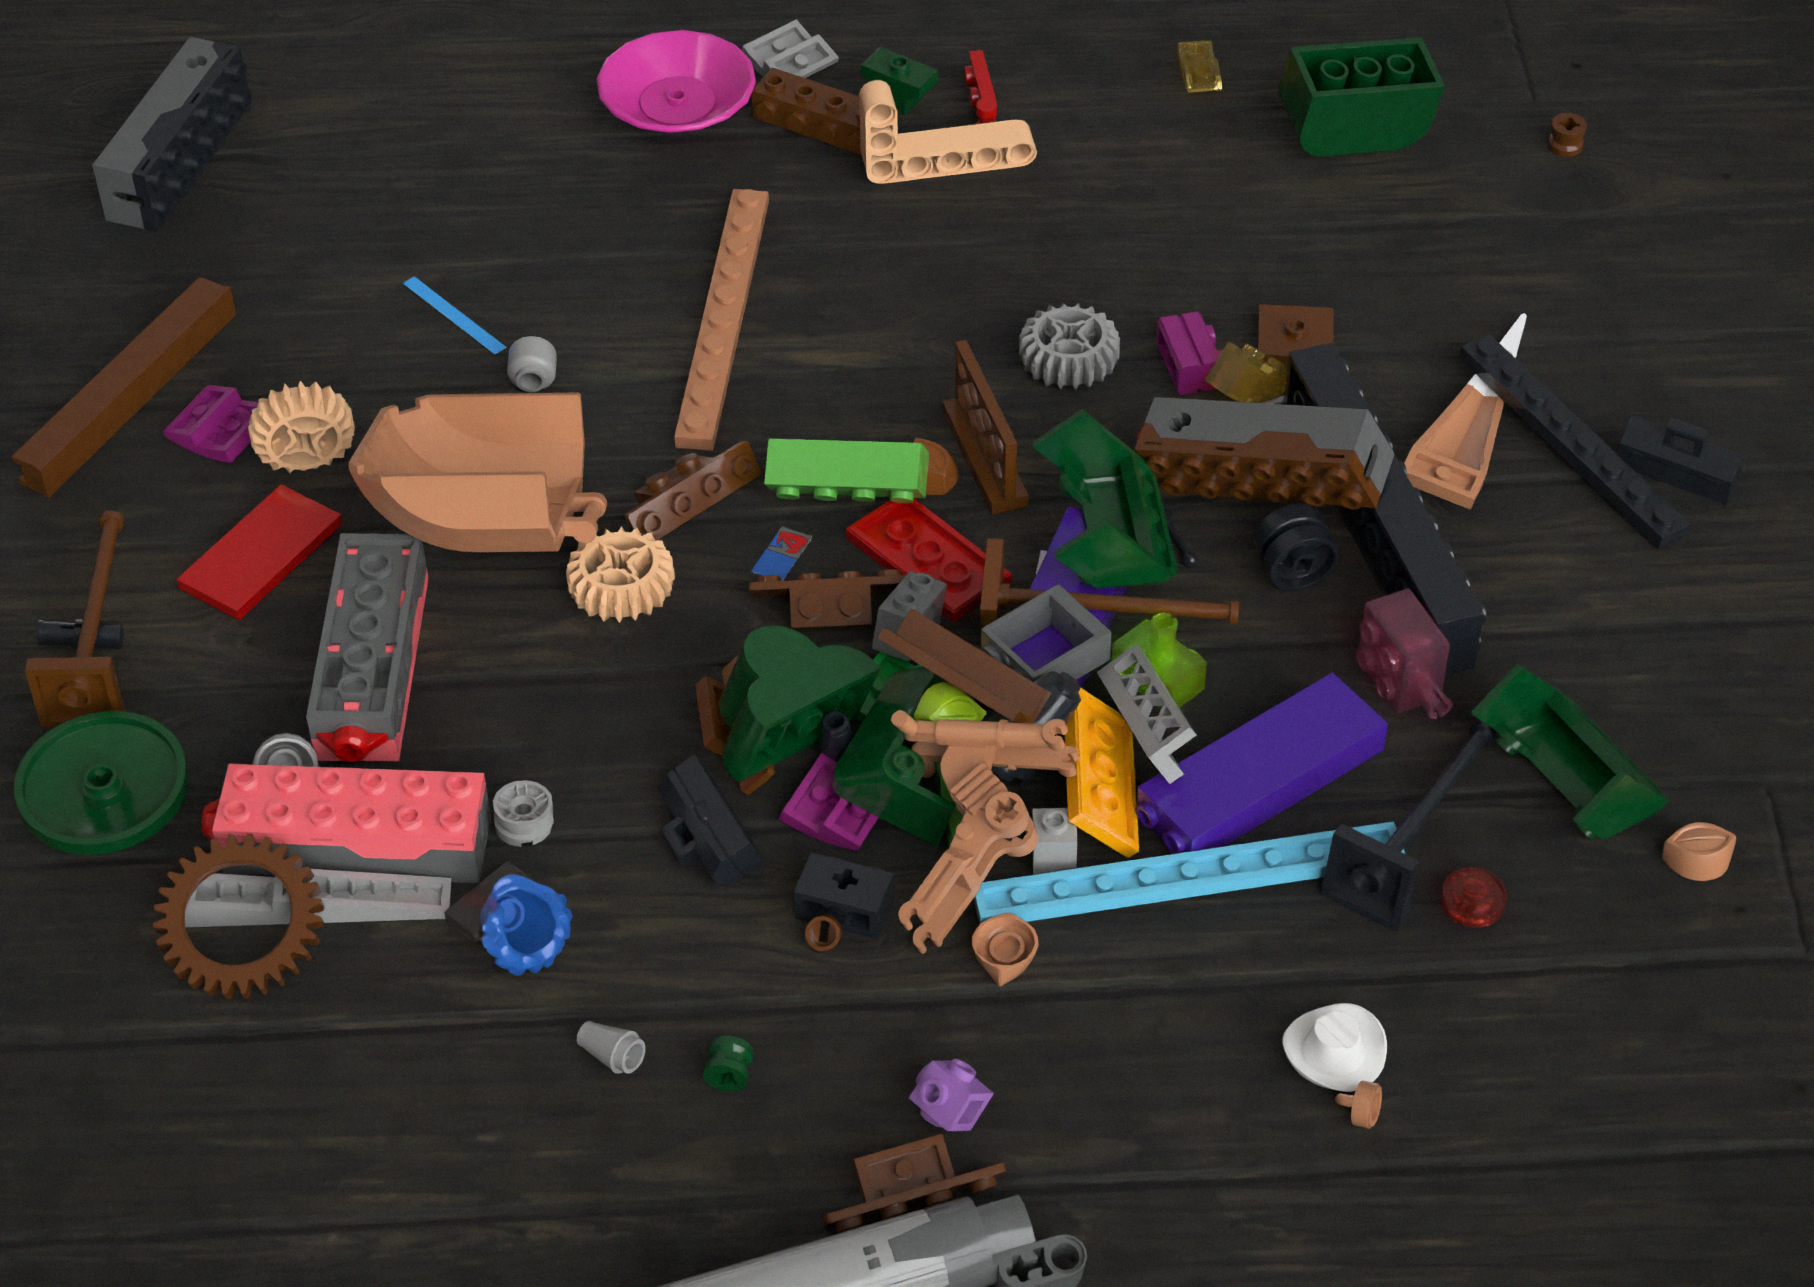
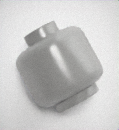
(532, 363)

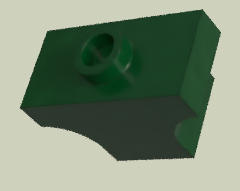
(906, 77)

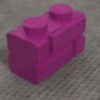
(1187, 351)

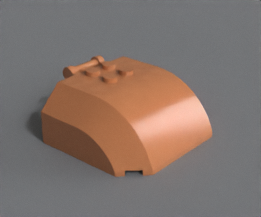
(481, 471)

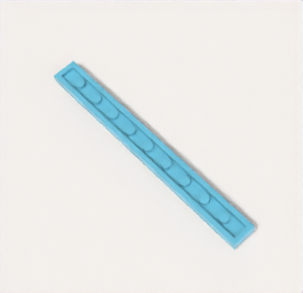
(1163, 877)

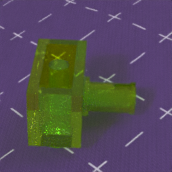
(1177, 666)

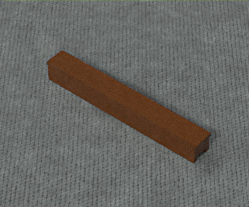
(124, 386)

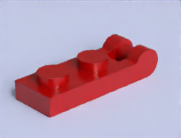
(981, 90)

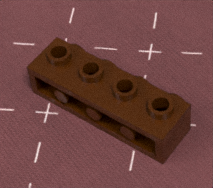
(808, 109)

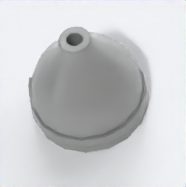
(286, 750)

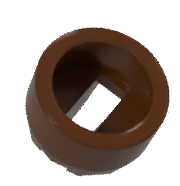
(814, 930)

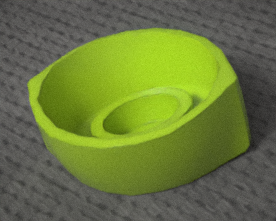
(947, 702)

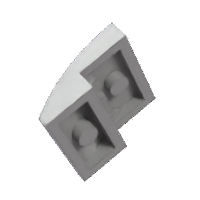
(791, 51)

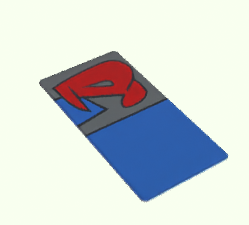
(782, 553)

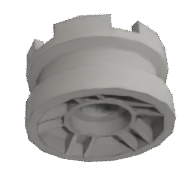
(523, 812)

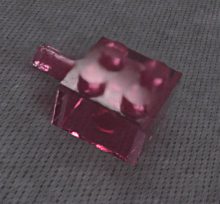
(1404, 653)

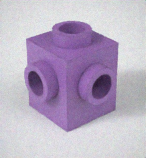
(950, 1095)

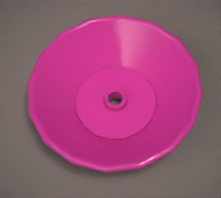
(676, 81)

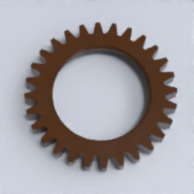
(215, 974)

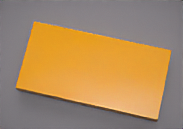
(1104, 789)

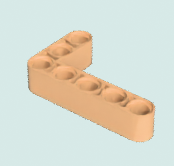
(934, 152)

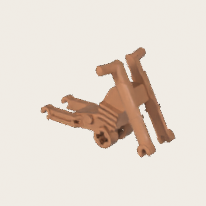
(988, 809)

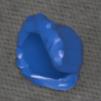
(524, 924)

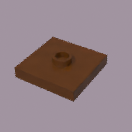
(1293, 328)

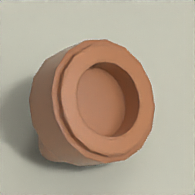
(1364, 1103)

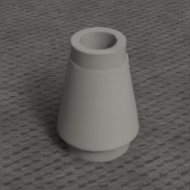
(613, 1046)

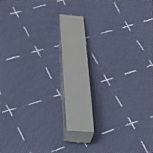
(345, 895)

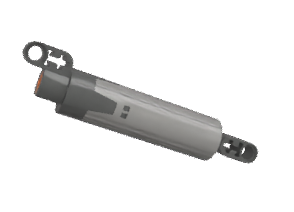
(924, 1248)

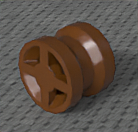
(1567, 134)

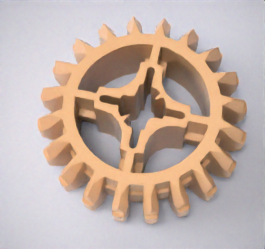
(301, 427)
(620, 574)

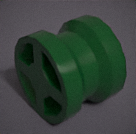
(728, 1063)

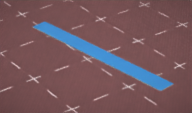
(454, 315)

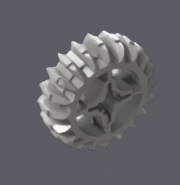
(1077, 346)

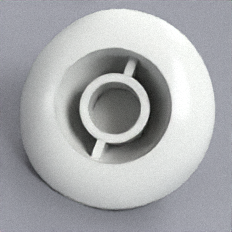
(1336, 1046)

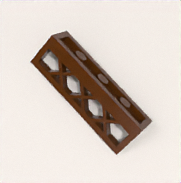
(967, 668)

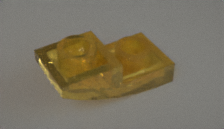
(1198, 66)

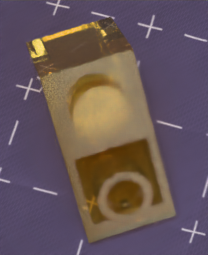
(1246, 376)

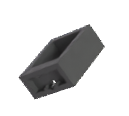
(1068, 617)

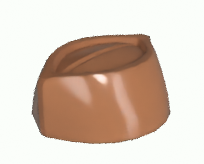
(1699, 851)
(1005, 946)

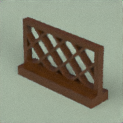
(984, 435)

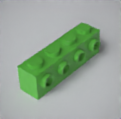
(846, 469)

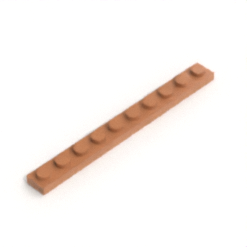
(721, 321)

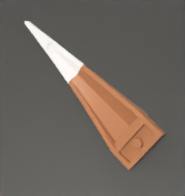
(1458, 446)

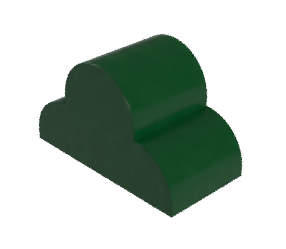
(784, 692)

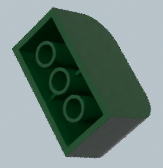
(1360, 95)

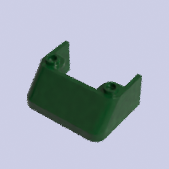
(1120, 502)
(1571, 752)
(886, 775)

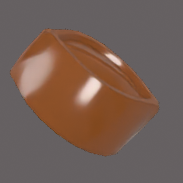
(941, 468)

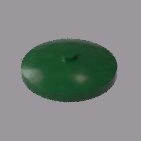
(101, 782)

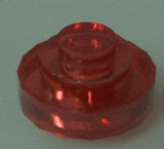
(1473, 897)

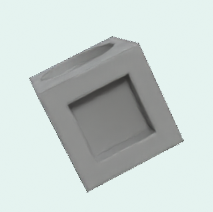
(1056, 841)

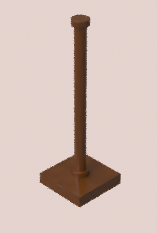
(999, 594)
(81, 683)

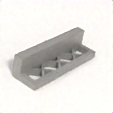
(1137, 709)

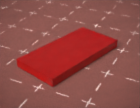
(919, 541)
(259, 552)

